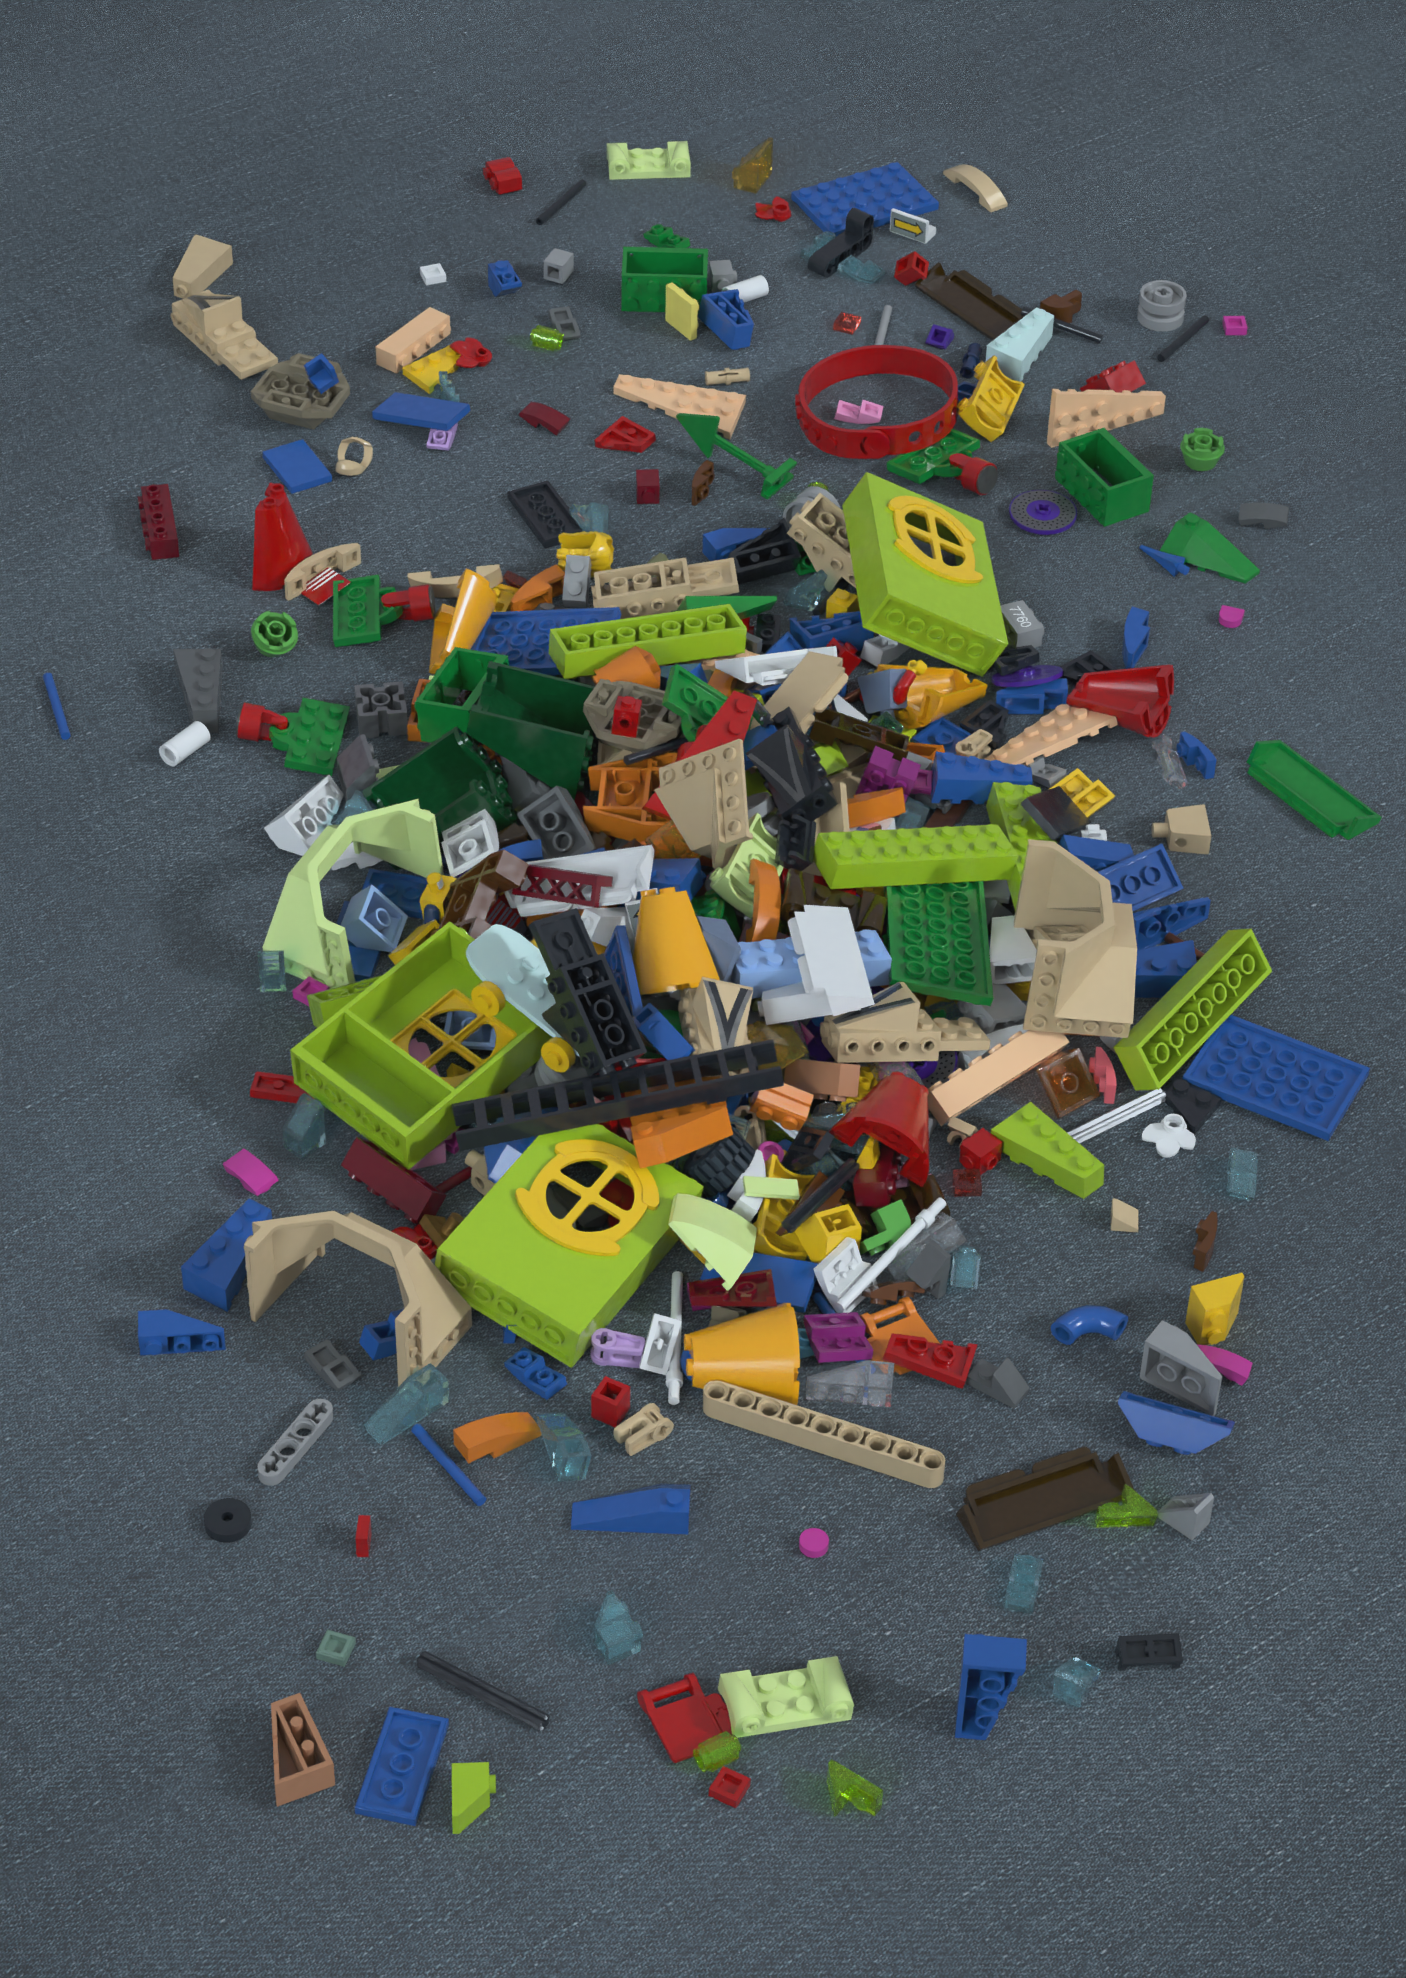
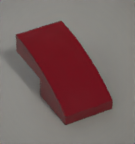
(538, 414)

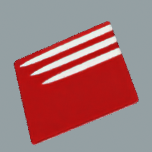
(321, 586)

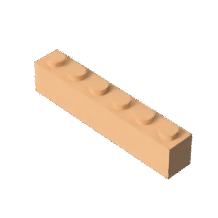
(992, 1072)

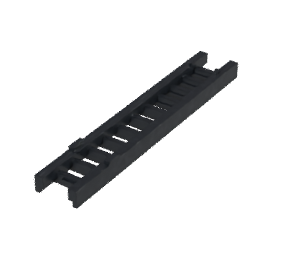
(621, 1081)

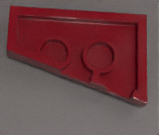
(748, 1290)

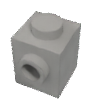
(558, 265)
(721, 275)

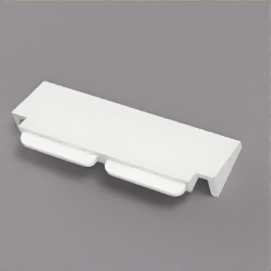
(768, 668)
(628, 867)
(831, 957)

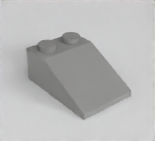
(1180, 1368)

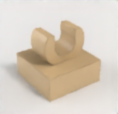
(959, 1130)

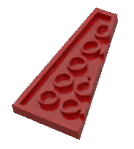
(726, 726)

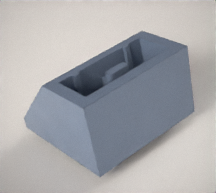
(721, 945)

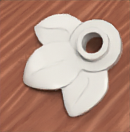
(1169, 1135)

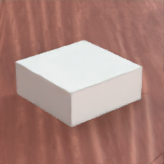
(432, 274)

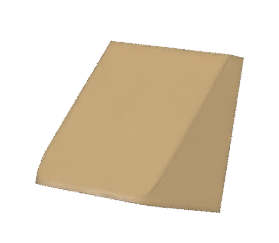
(1123, 1217)

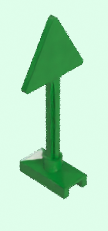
(704, 433)

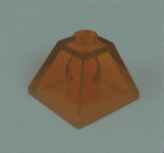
(1067, 1081)

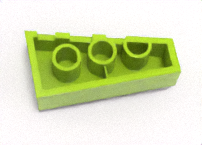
(1048, 1149)

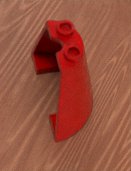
(277, 540)
(1132, 695)
(896, 1116)

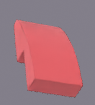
(1103, 1074)

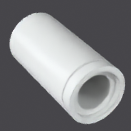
(750, 288)
(184, 743)

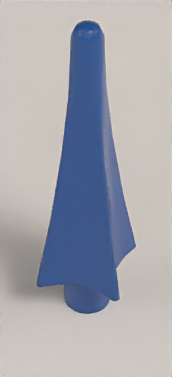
(1172, 563)

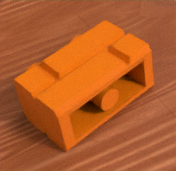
(783, 1105)

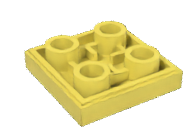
(681, 311)

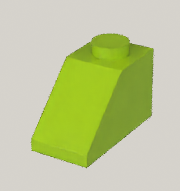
(470, 1792)

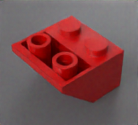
(1120, 378)

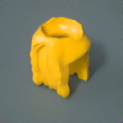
(592, 544)

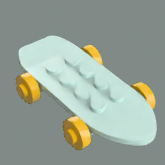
(516, 973)

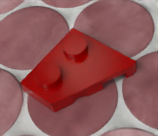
(625, 436)

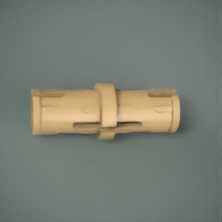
(727, 376)

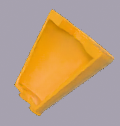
(463, 623)
(936, 695)
(669, 944)
(749, 1352)

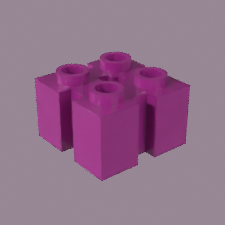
(888, 773)

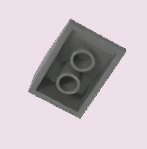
(558, 825)

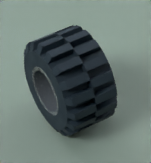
(719, 1163)

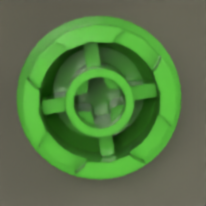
(1202, 449)
(274, 633)

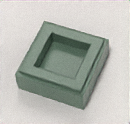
(335, 1648)

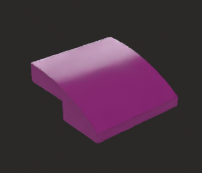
(837, 1337)

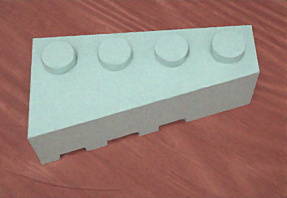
(1022, 343)

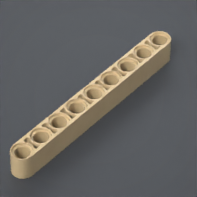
(824, 1434)

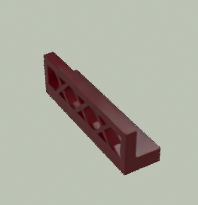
(564, 876)

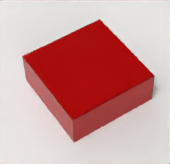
(363, 1536)
(729, 1787)

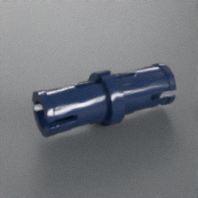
(971, 360)

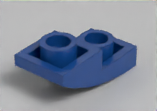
(1196, 753)
(534, 1374)

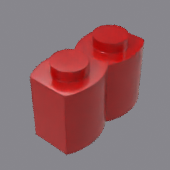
(503, 175)

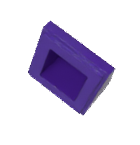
(940, 337)

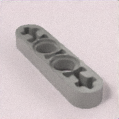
(299, 1443)

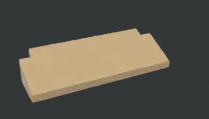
(808, 688)

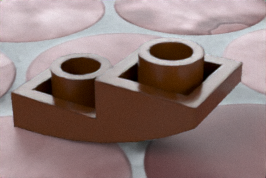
(703, 477)
(1205, 1243)
(888, 1291)

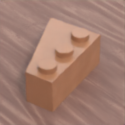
(824, 1078)
(299, 1752)

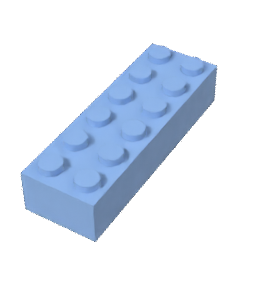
(774, 963)

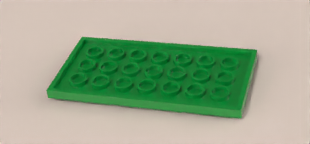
(940, 940)

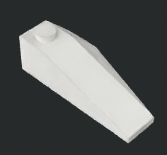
(306, 818)

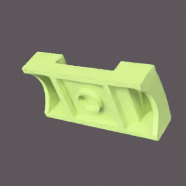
(648, 163)
(733, 880)
(786, 1698)

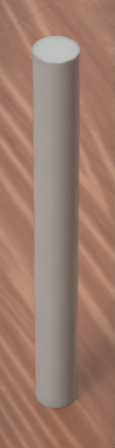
(883, 325)

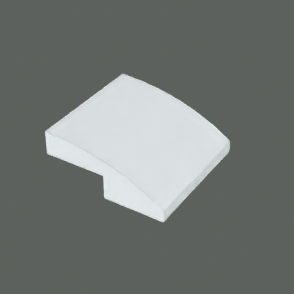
(841, 1271)

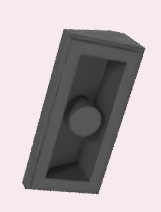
(592, 1214)

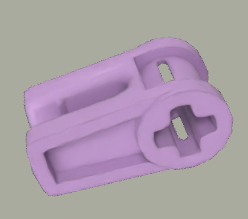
(619, 1350)

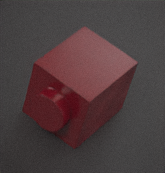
(647, 486)

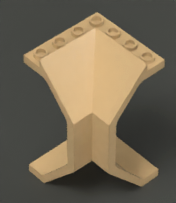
(710, 803)
(1082, 982)
(433, 1311)

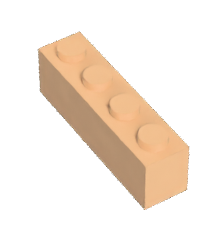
(413, 340)

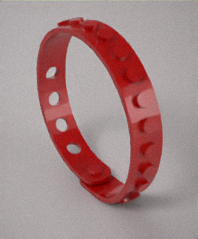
(877, 440)

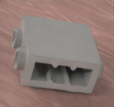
(1004, 1011)

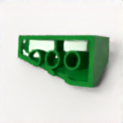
(1208, 549)
(743, 605)

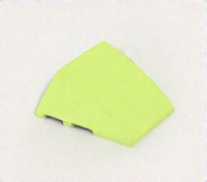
(716, 1232)

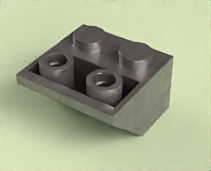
(357, 767)

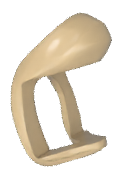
(349, 467)

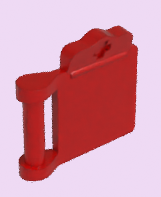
(686, 1721)

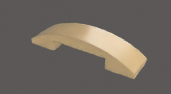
(980, 183)
(341, 557)
(447, 586)

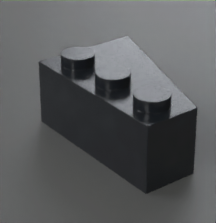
(766, 555)

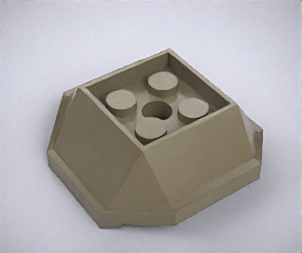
(291, 398)
(656, 721)

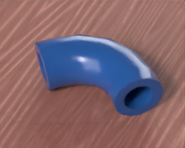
(1088, 1320)

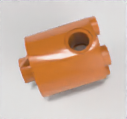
(631, 666)

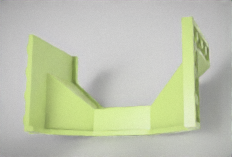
(311, 942)

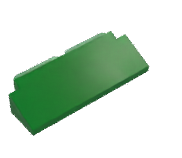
(1309, 790)

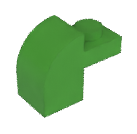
(891, 1224)

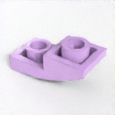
(441, 439)

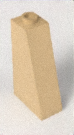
(201, 266)

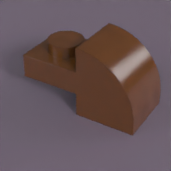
(1063, 307)

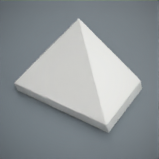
(660, 1344)

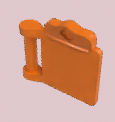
(911, 1325)

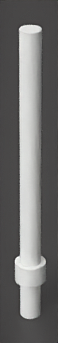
(923, 1221)
(674, 1376)

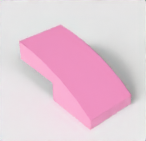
(864, 414)

